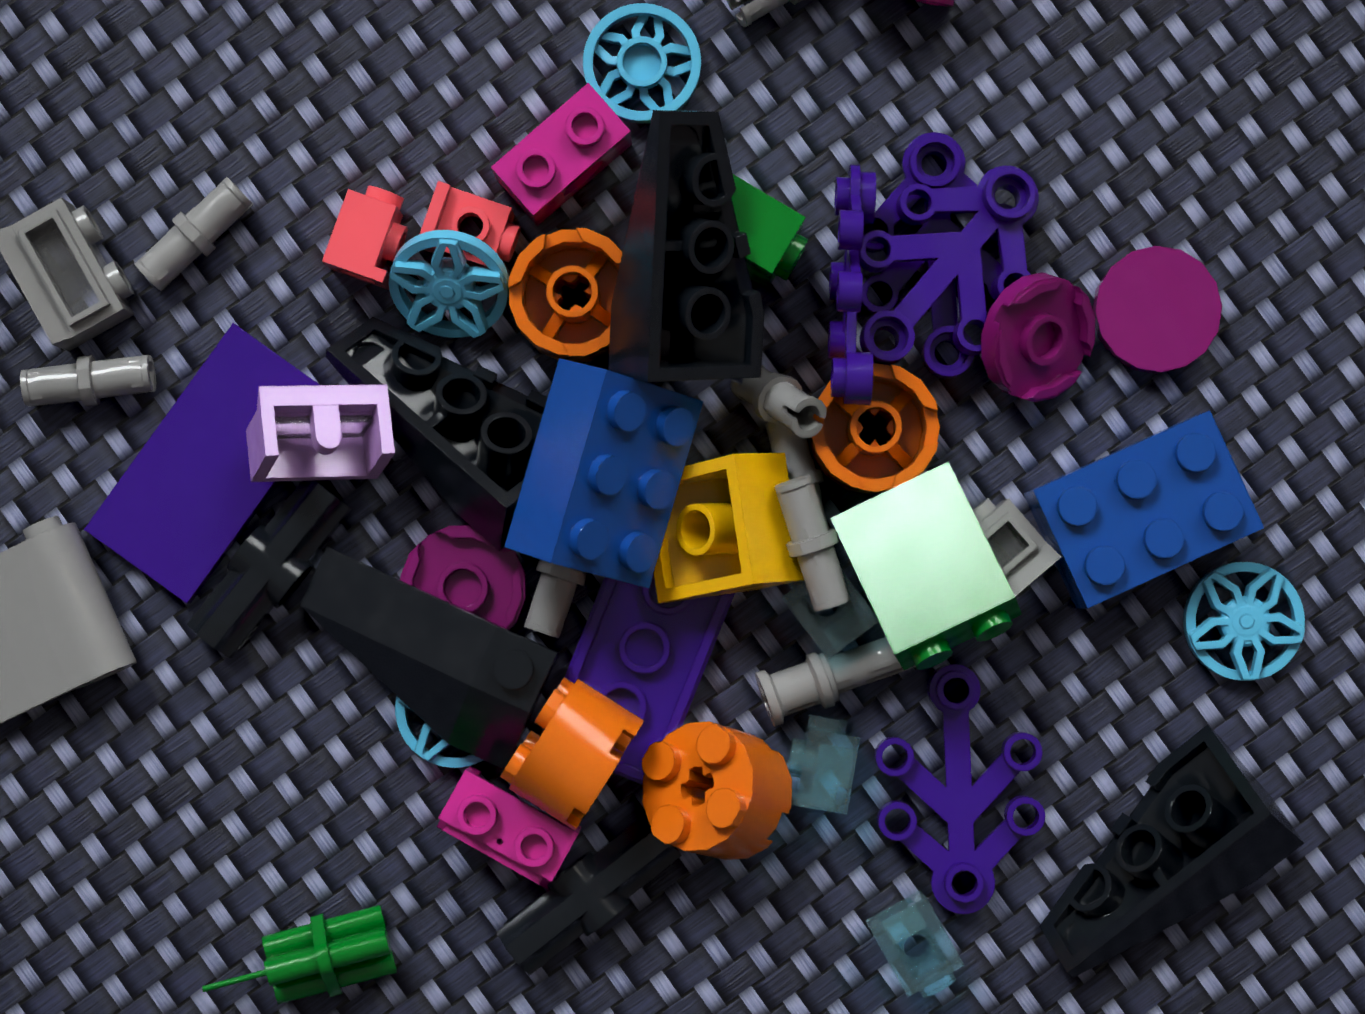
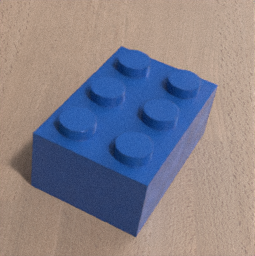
(603, 473)
(1144, 510)

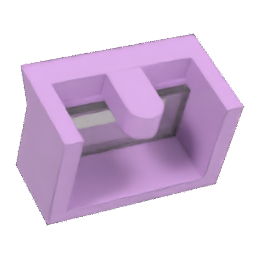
(320, 433)

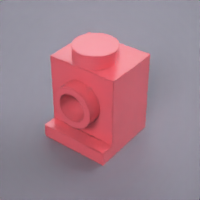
(452, 206)
(366, 235)

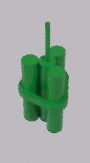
(324, 956)

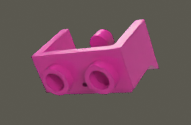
(506, 828)

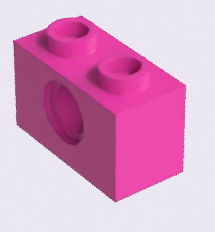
(562, 154)

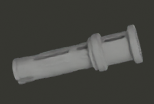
(823, 679)

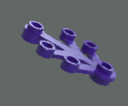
(955, 256)
(944, 309)
(850, 369)
(959, 799)

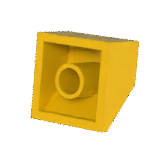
(726, 530)

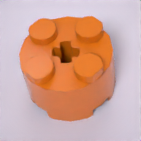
(540, 273)
(910, 432)
(574, 753)
(715, 790)

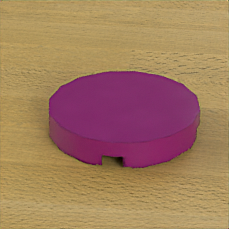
(1157, 309)
(1037, 337)
(469, 573)

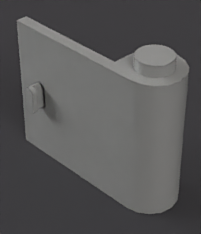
(54, 620)

